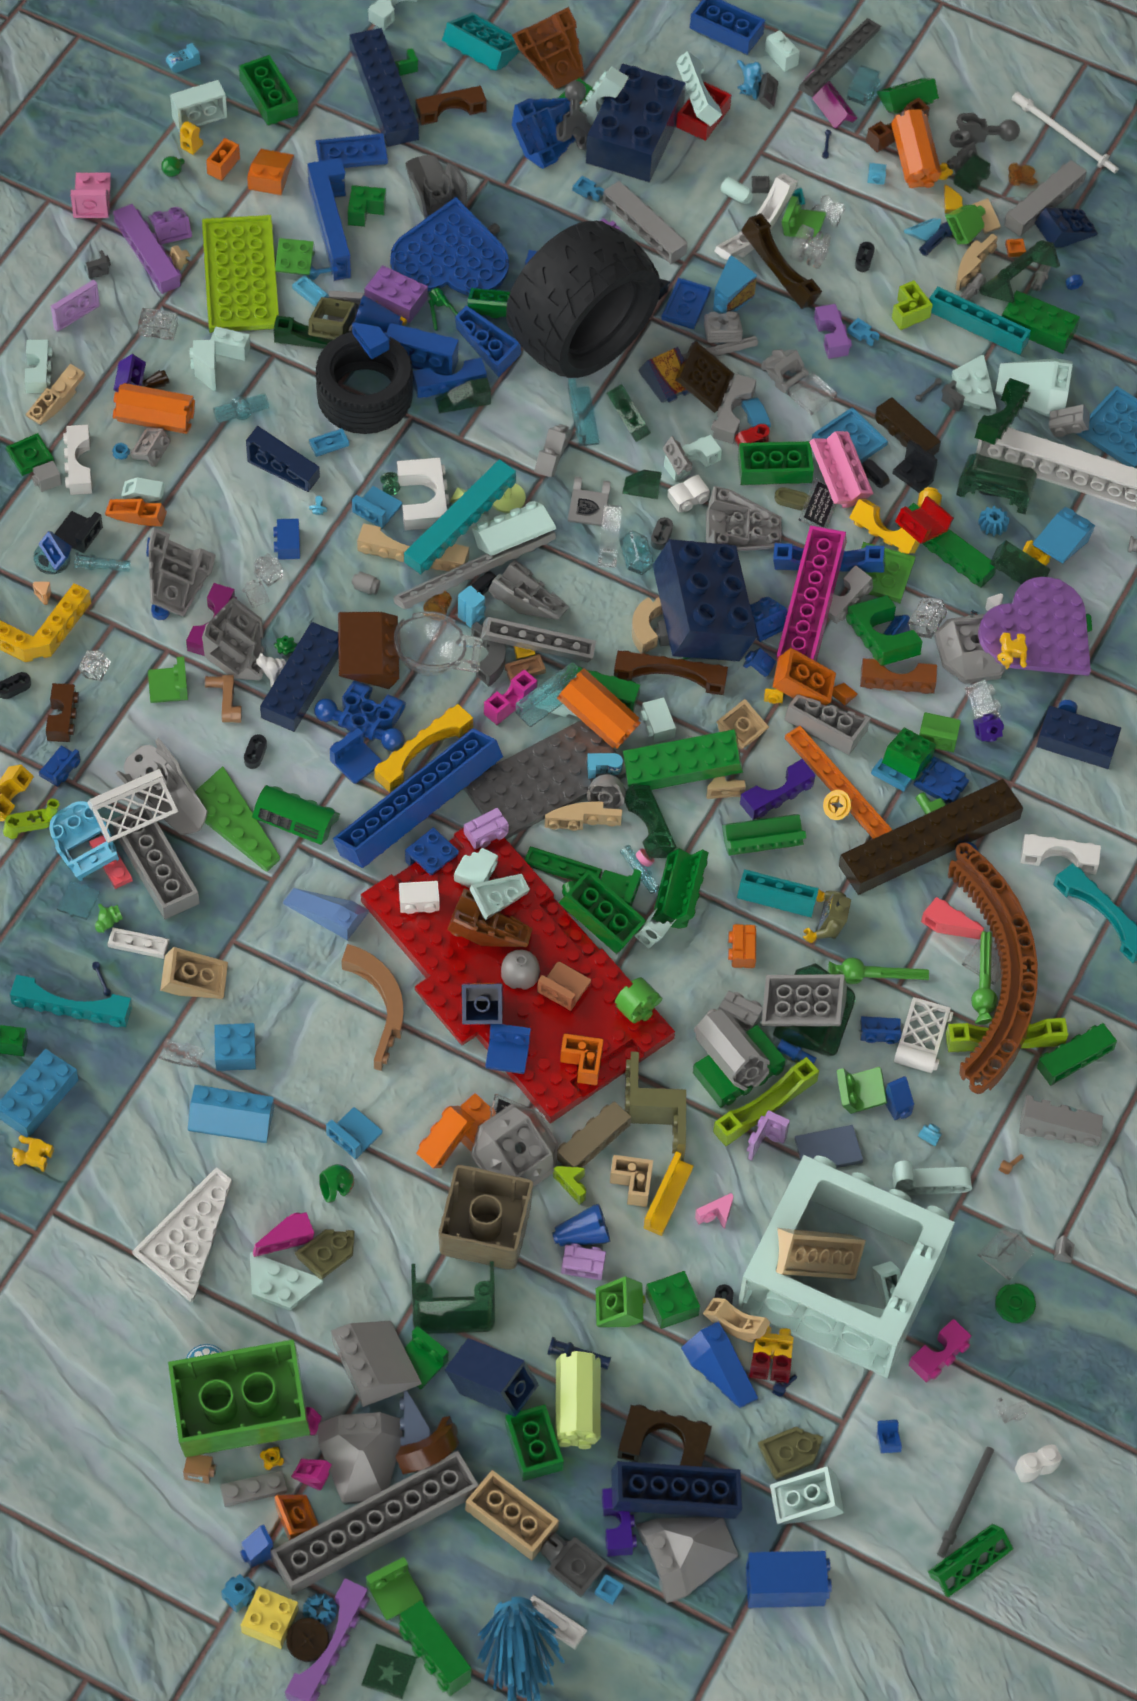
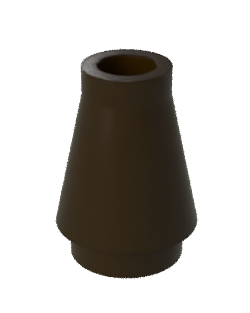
(156, 380)

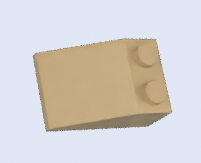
(193, 974)

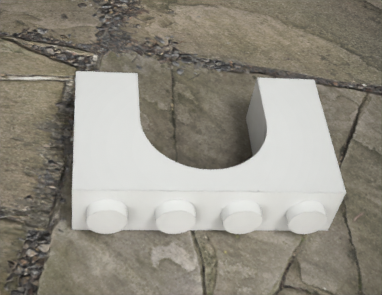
(430, 474)

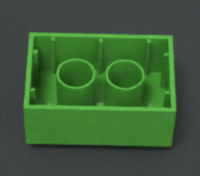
(238, 1398)

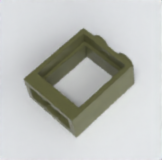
(329, 328)

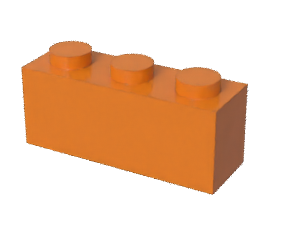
(445, 1136)

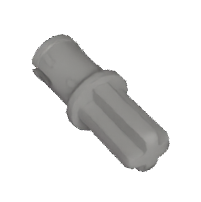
(1040, 277)
(973, 287)

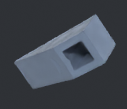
(412, 1422)

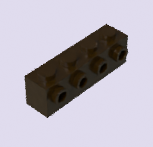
(905, 426)

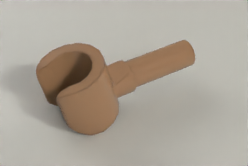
(1006, 1167)

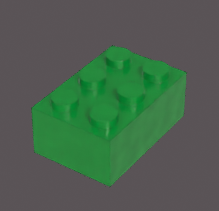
(534, 1443)

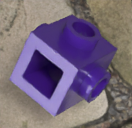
(988, 727)

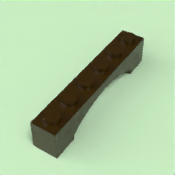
(758, 233)

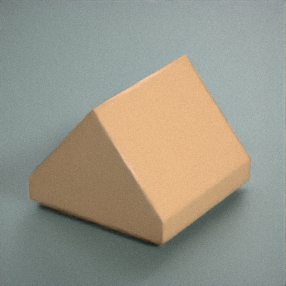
(42, 591)

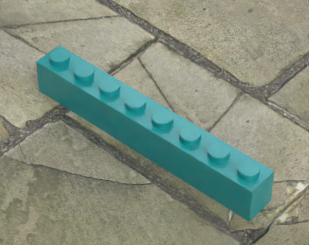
(460, 517)

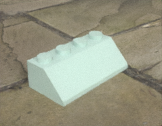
(513, 528)

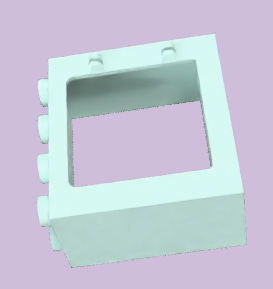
(824, 1319)

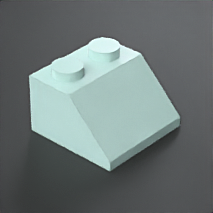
(204, 361)

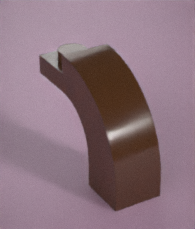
(430, 1450)

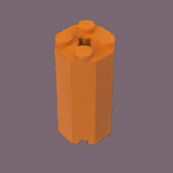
(916, 149)
(154, 408)
(599, 709)

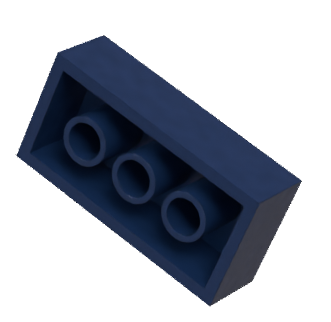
(1078, 737)

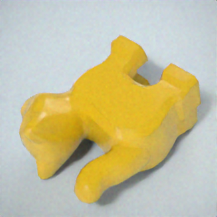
(1012, 648)
(35, 1153)

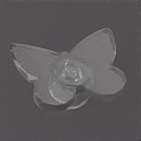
(832, 209)

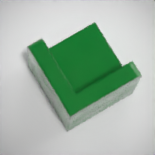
(408, 65)

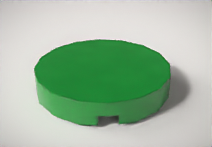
(1015, 1303)

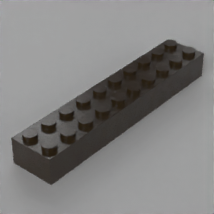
(930, 836)

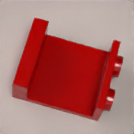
(926, 521)

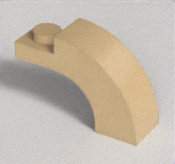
(736, 1322)

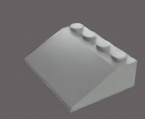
(804, 1000)
(374, 1360)

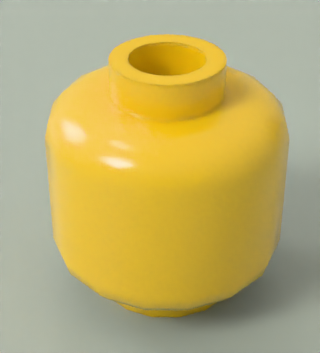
(932, 493)

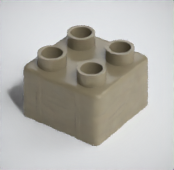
(485, 1217)

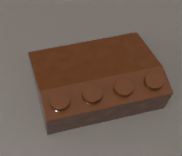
(368, 648)

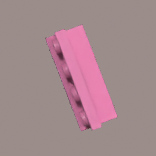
(841, 468)

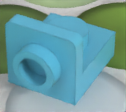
(876, 173)

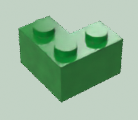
(365, 201)

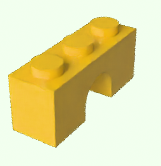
(11, 783)

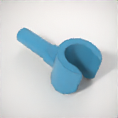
(315, 273)

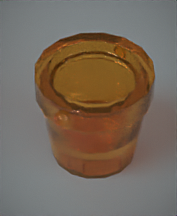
(438, 603)

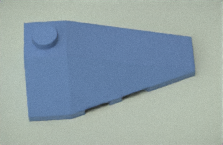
(333, 913)

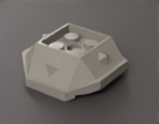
(963, 656)
(497, 1140)

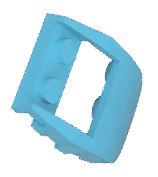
(75, 826)

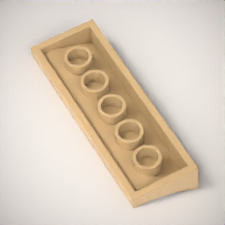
(819, 1254)

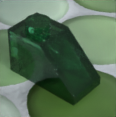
(643, 484)

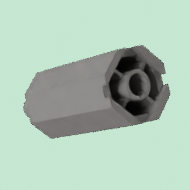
(732, 1049)

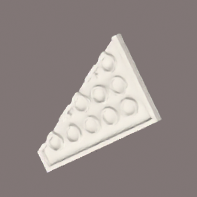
(183, 1240)

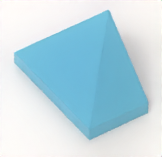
(925, 229)

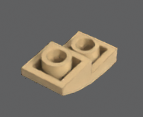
(989, 218)

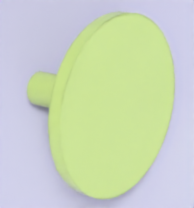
(512, 498)

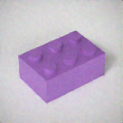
(397, 292)

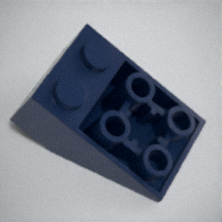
(1065, 226)

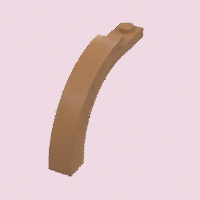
(376, 973)

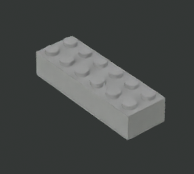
(157, 865)

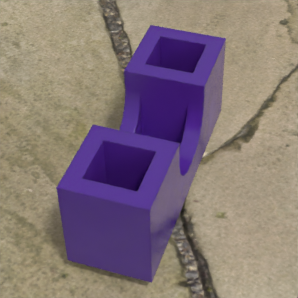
(619, 1539)

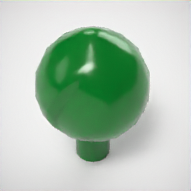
(172, 166)

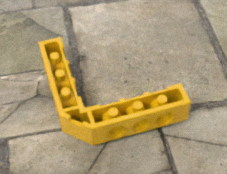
(51, 632)

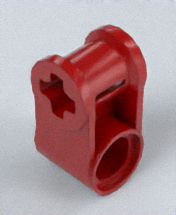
(752, 436)

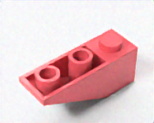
(947, 920)

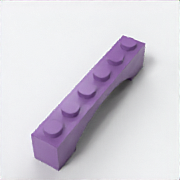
(306, 1685)

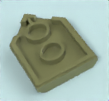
(327, 1251)
(790, 1451)

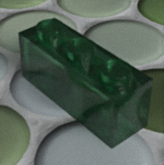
(628, 413)
(1017, 564)

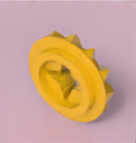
(834, 797)

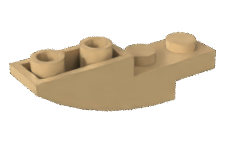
(972, 260)
(56, 397)
(574, 816)

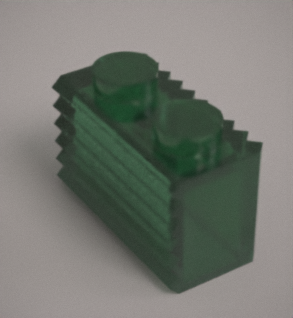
(972, 173)

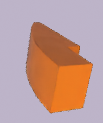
(136, 512)

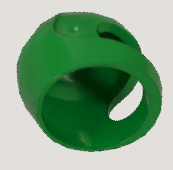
(335, 1179)

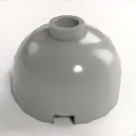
(608, 790)
(520, 969)

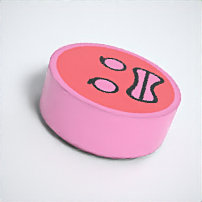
(643, 858)

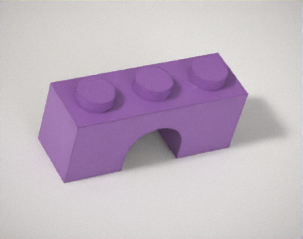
(830, 319)

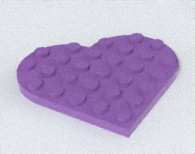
(1053, 624)

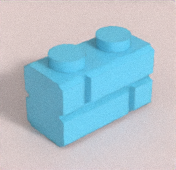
(471, 606)

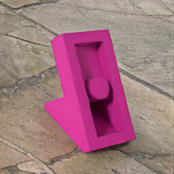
(312, 1472)

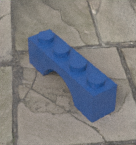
(430, 383)

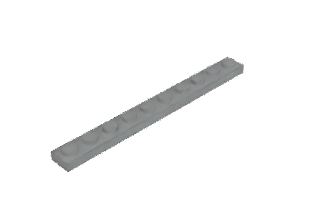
(467, 572)

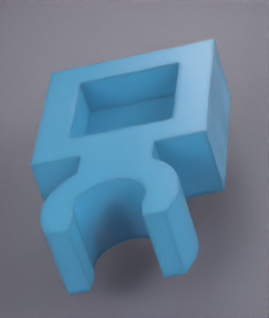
(587, 187)
(862, 330)

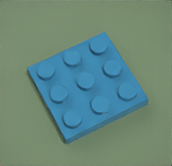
(863, 435)

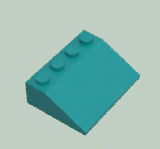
(481, 41)

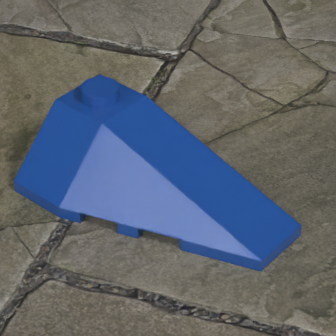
(717, 1360)

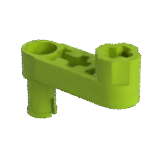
(20, 822)

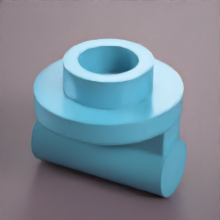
(318, 509)
(930, 1134)

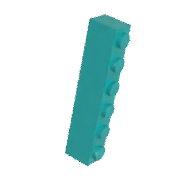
(979, 320)

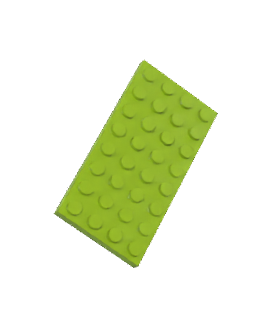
(240, 273)

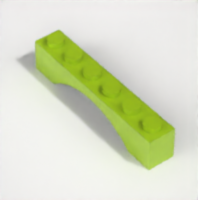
(1045, 1033)
(741, 1120)

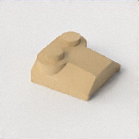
(745, 721)

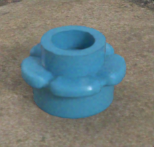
(120, 447)

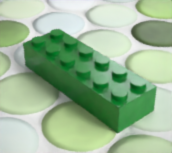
(684, 760)

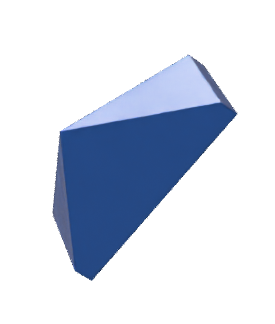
(55, 549)
(898, 625)

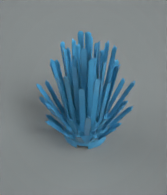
(515, 1629)

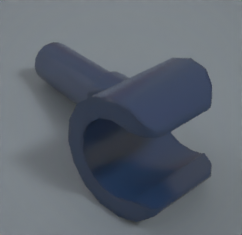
(780, 1389)

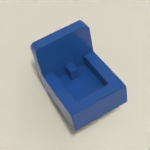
(759, 661)
(888, 1436)

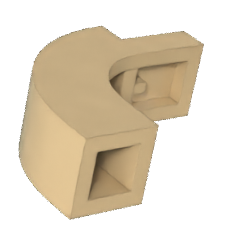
(642, 633)

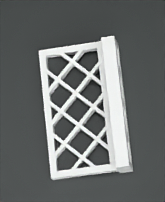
(124, 791)

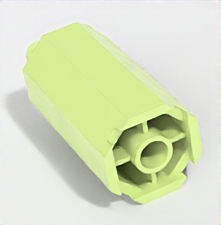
(578, 1400)

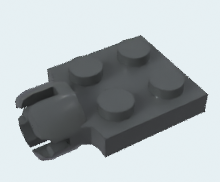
(572, 1563)

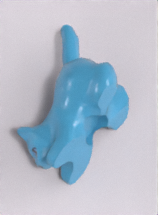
(752, 77)

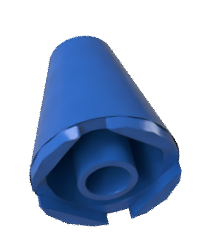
(375, 314)
(583, 1229)

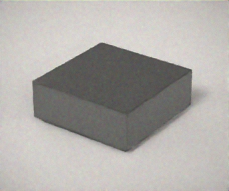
(760, 184)

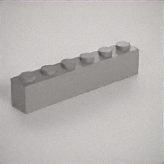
(1047, 195)
(645, 222)
(538, 639)

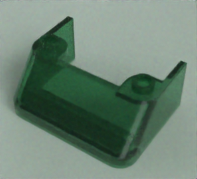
(454, 1313)

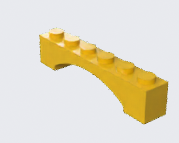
(453, 723)

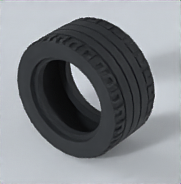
(363, 412)

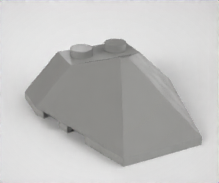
(176, 572)
(525, 594)
(234, 641)
(360, 1453)
(686, 1551)

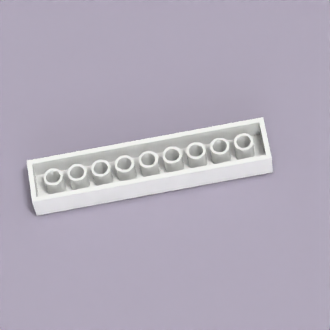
(1066, 466)

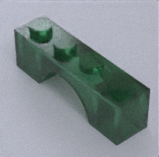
(641, 801)

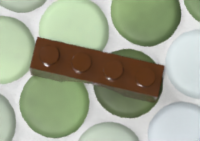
(469, 99)
(882, 135)

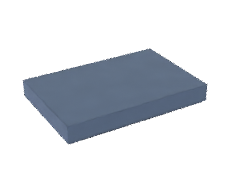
(835, 1144)

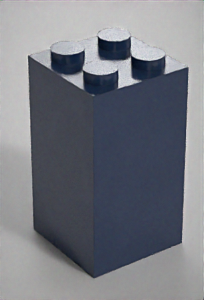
(491, 1377)

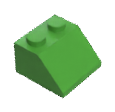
(619, 1303)

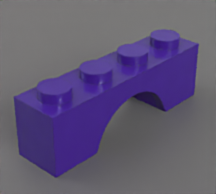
(760, 801)

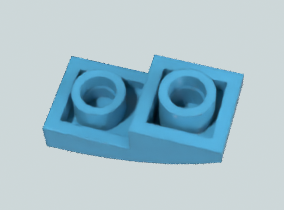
(755, 412)

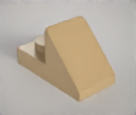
(723, 789)

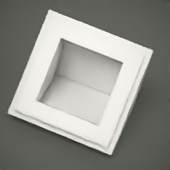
(994, 601)

